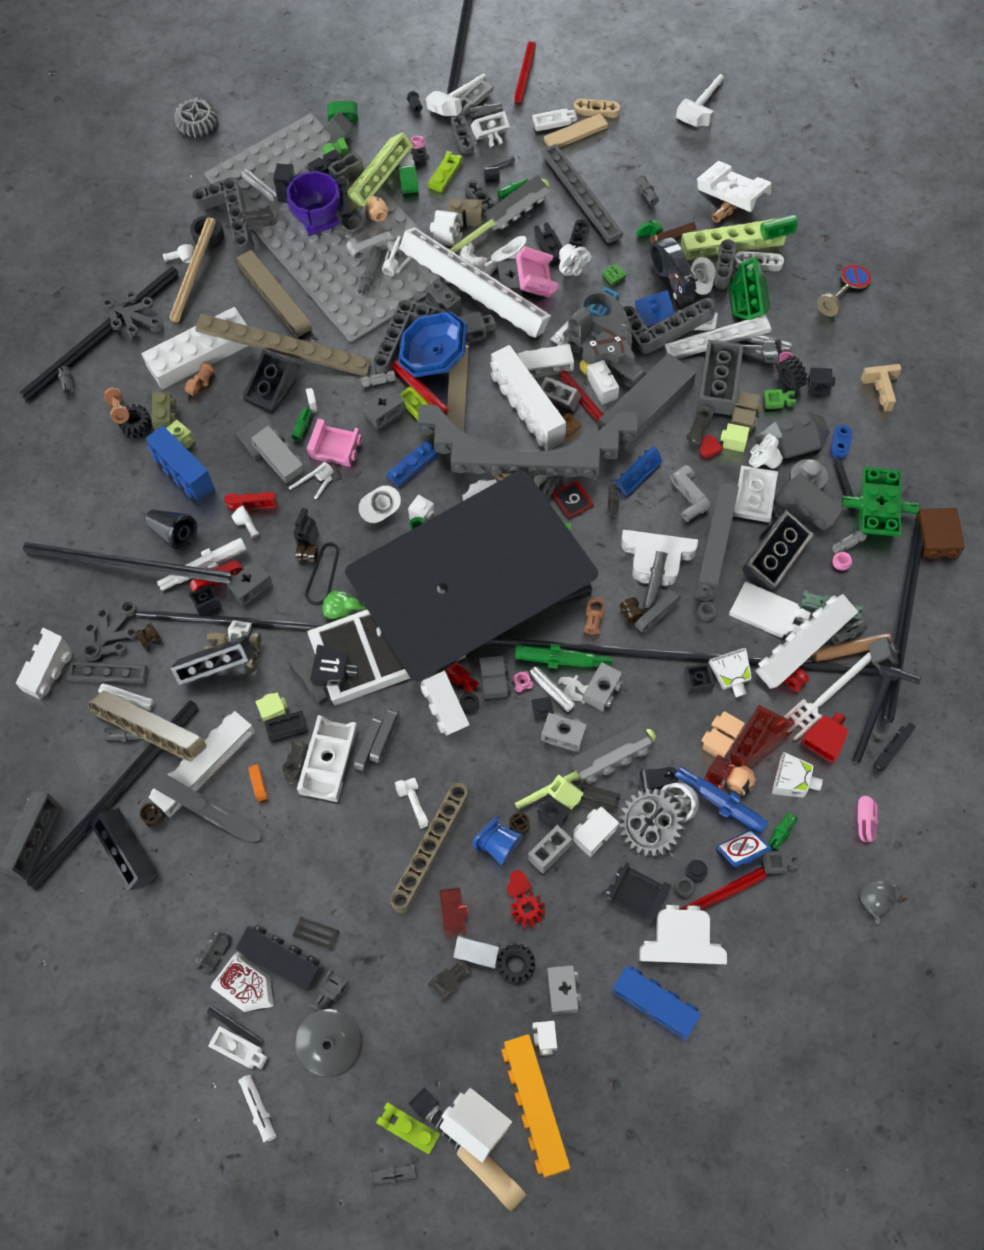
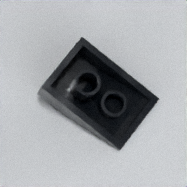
(270, 380)

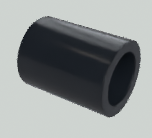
(491, 173)

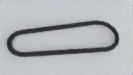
(314, 570)

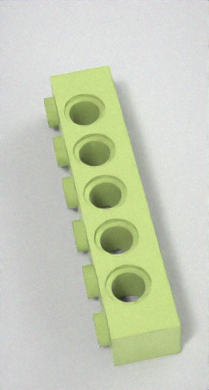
(378, 170)
(707, 242)

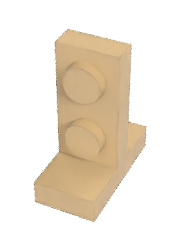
(881, 377)

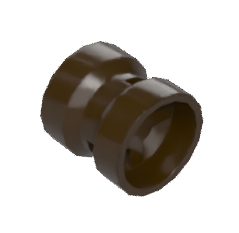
(307, 553)
(631, 610)
(147, 635)
(149, 812)
(520, 827)

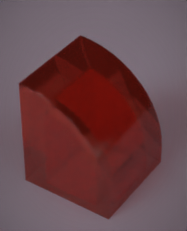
(719, 771)

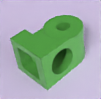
(340, 147)

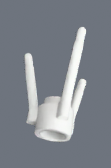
(390, 264)
(322, 473)

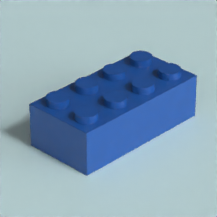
(180, 464)

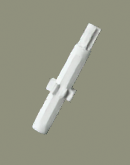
(209, 560)

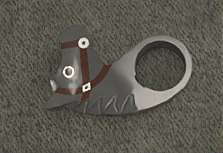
(613, 331)

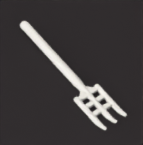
(812, 708)

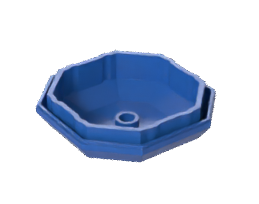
(433, 344)

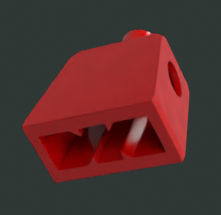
(827, 737)

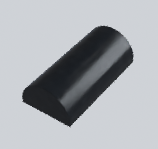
(777, 552)

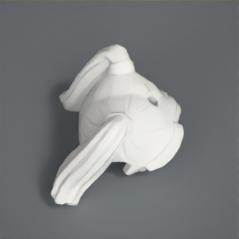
(479, 262)

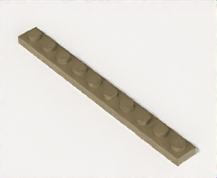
(283, 345)

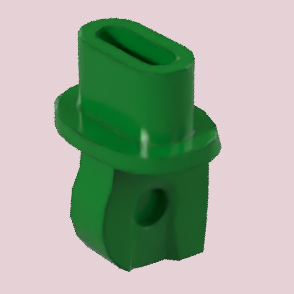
(649, 228)

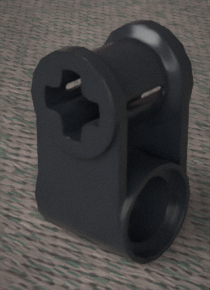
(657, 778)

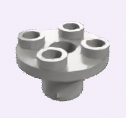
(811, 470)

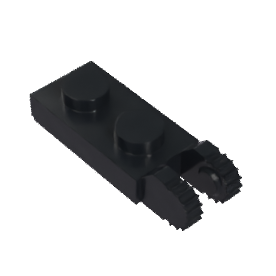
(549, 241)
(893, 747)

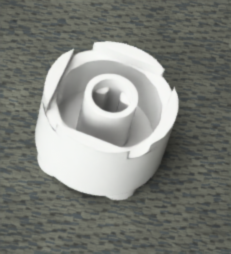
(447, 227)

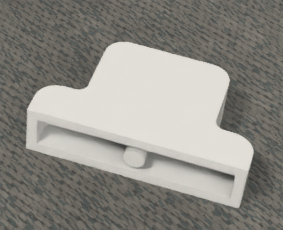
(644, 548)
(683, 938)

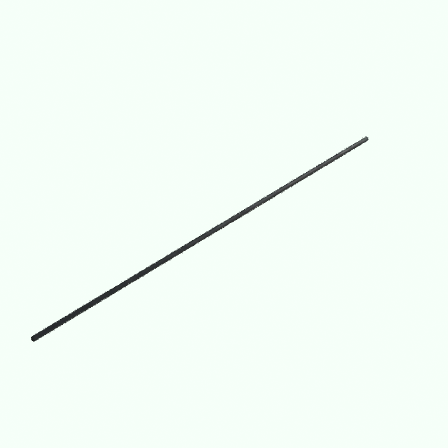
(505, 641)

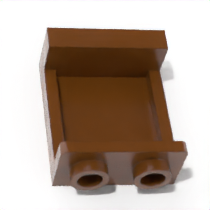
(941, 532)

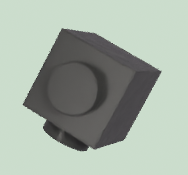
(339, 126)
(884, 652)

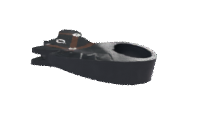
(671, 263)

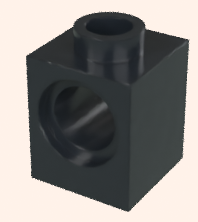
(820, 380)
(560, 819)

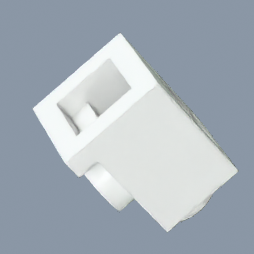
(545, 1037)

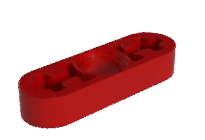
(233, 567)

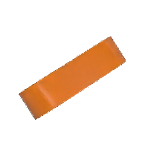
(257, 782)

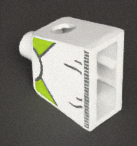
(732, 671)
(794, 777)

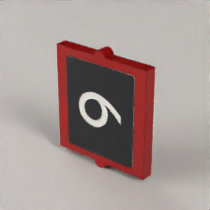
(572, 500)

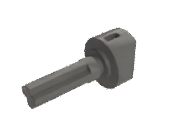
(769, 350)

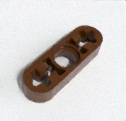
(674, 232)

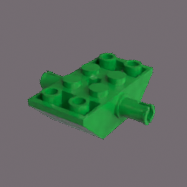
(880, 502)

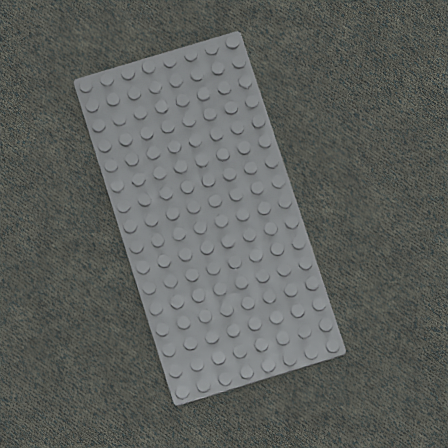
(322, 260)

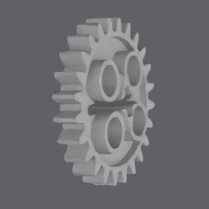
(665, 834)

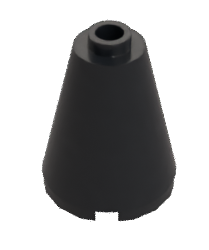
(172, 527)

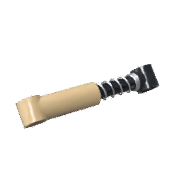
(489, 1172)

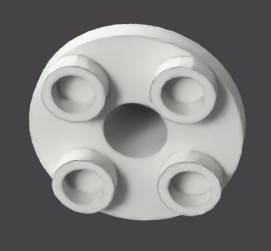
(573, 259)
(766, 453)

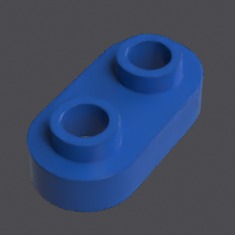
(842, 440)

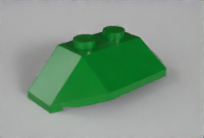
(749, 291)

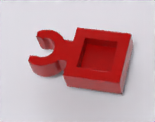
(459, 675)

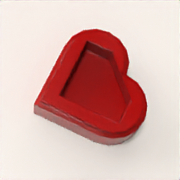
(710, 446)
(518, 884)

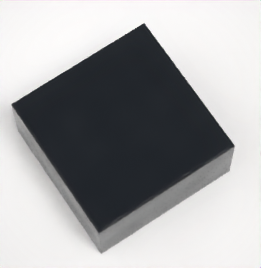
(205, 600)
(699, 678)

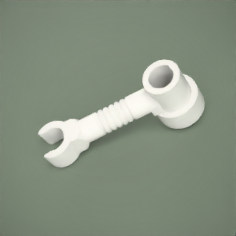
(408, 788)

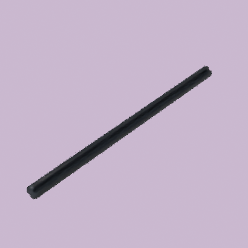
(459, 47)
(94, 336)
(127, 562)
(904, 620)
(104, 803)

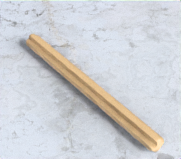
(192, 270)

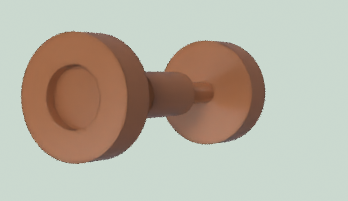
(119, 414)

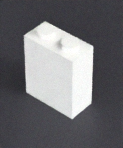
(475, 1124)

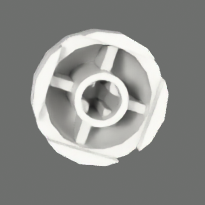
(685, 796)

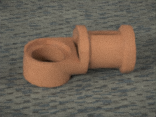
(201, 379)
(595, 616)

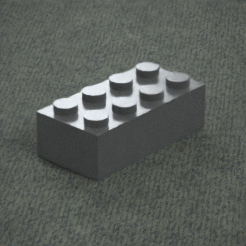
(720, 376)

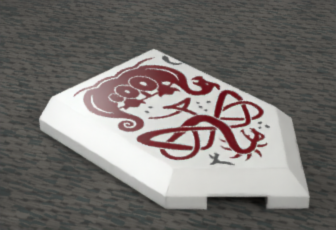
(244, 984)

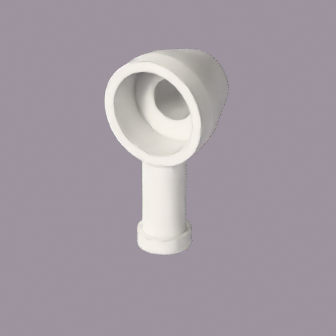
(185, 252)
(242, 517)

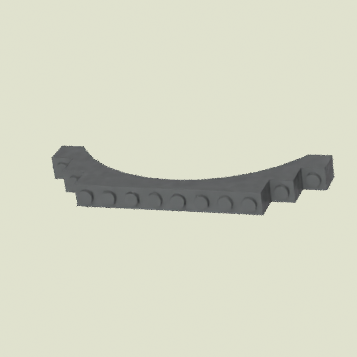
(570, 461)

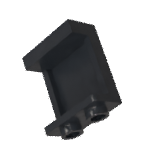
(637, 894)

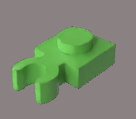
(776, 399)

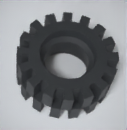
(792, 373)
(139, 428)
(525, 954)

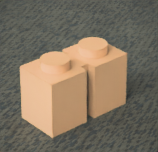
(723, 735)

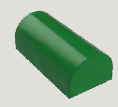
(779, 227)

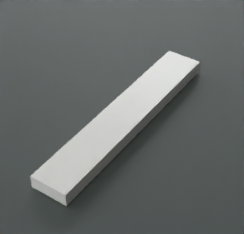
(730, 333)

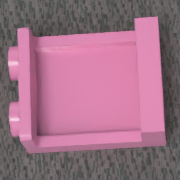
(535, 273)
(334, 444)

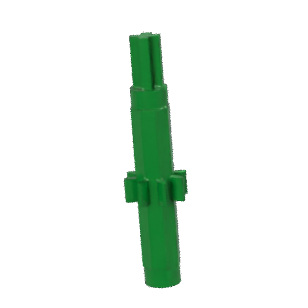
(556, 656)

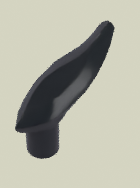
(775, 513)

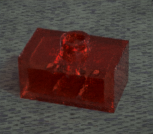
(453, 912)

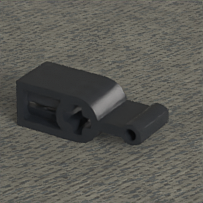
(306, 529)

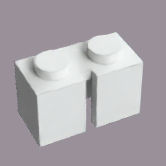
(602, 382)
(597, 828)

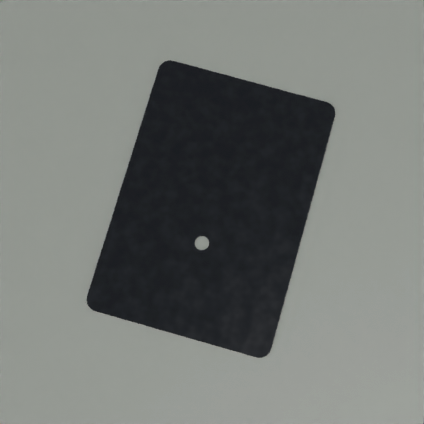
(501, 562)

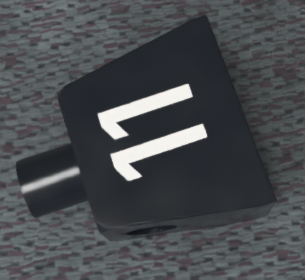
(331, 667)

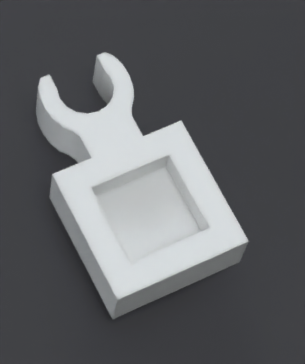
(238, 629)

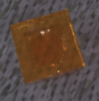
(572, 424)

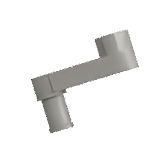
(381, 242)
(683, 481)

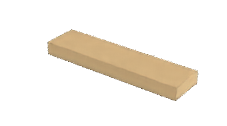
(576, 131)

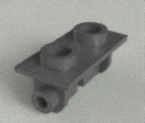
(215, 943)

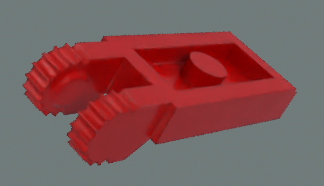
(251, 501)

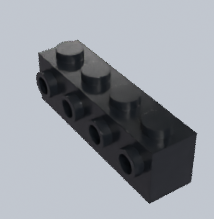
(212, 660)
(124, 849)
(280, 957)

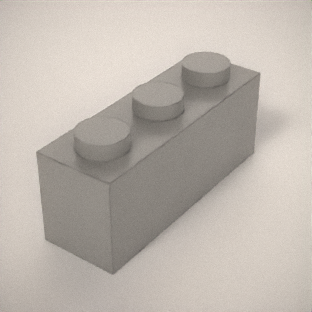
(277, 454)

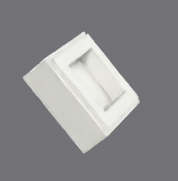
(311, 399)

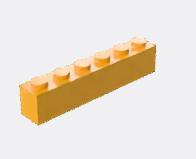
(536, 1106)

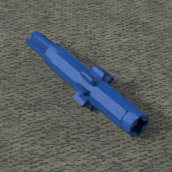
(728, 803)

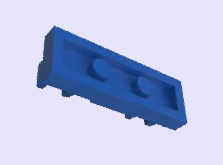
(412, 464)
(639, 471)

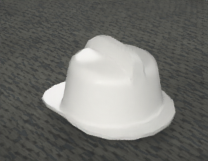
(510, 250)
(705, 272)
(379, 504)

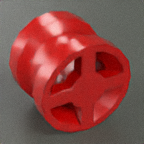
(797, 679)

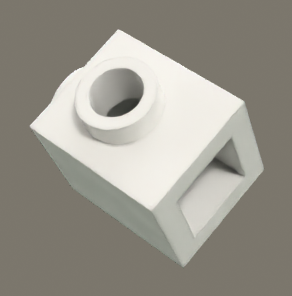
(421, 508)

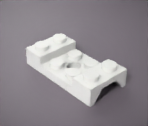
(732, 187)
(324, 778)

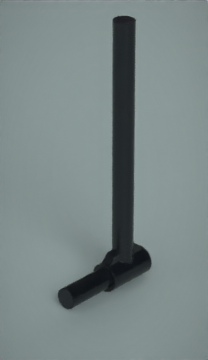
(889, 674)

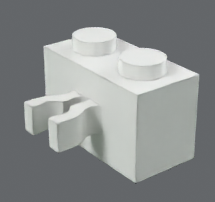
(490, 126)

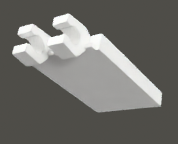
(767, 611)

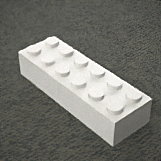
(187, 351)
(528, 398)

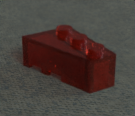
(760, 737)

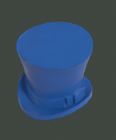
(497, 840)

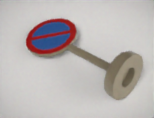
(853, 276)

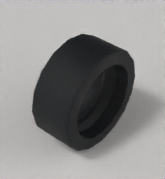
(198, 225)

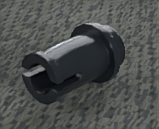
(413, 98)

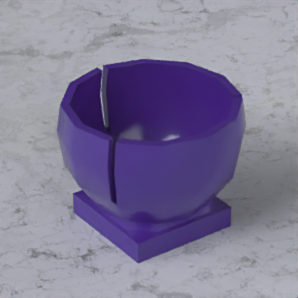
(314, 201)

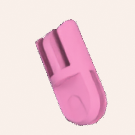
(867, 818)

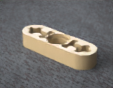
(585, 103)

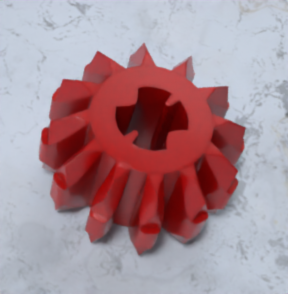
(535, 912)

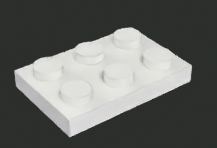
(755, 493)

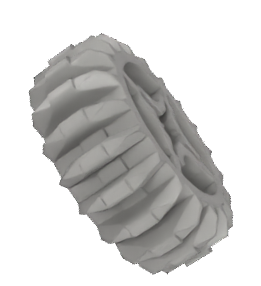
(196, 117)

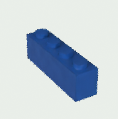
(656, 1002)

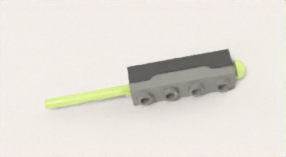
(509, 209)
(603, 759)

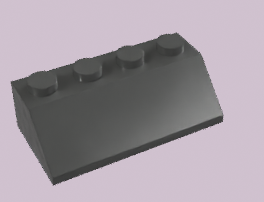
(29, 835)

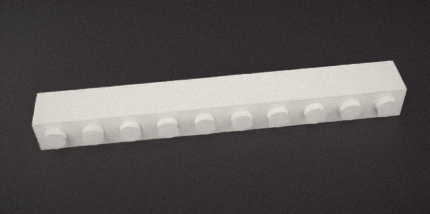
(474, 282)

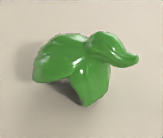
(341, 605)

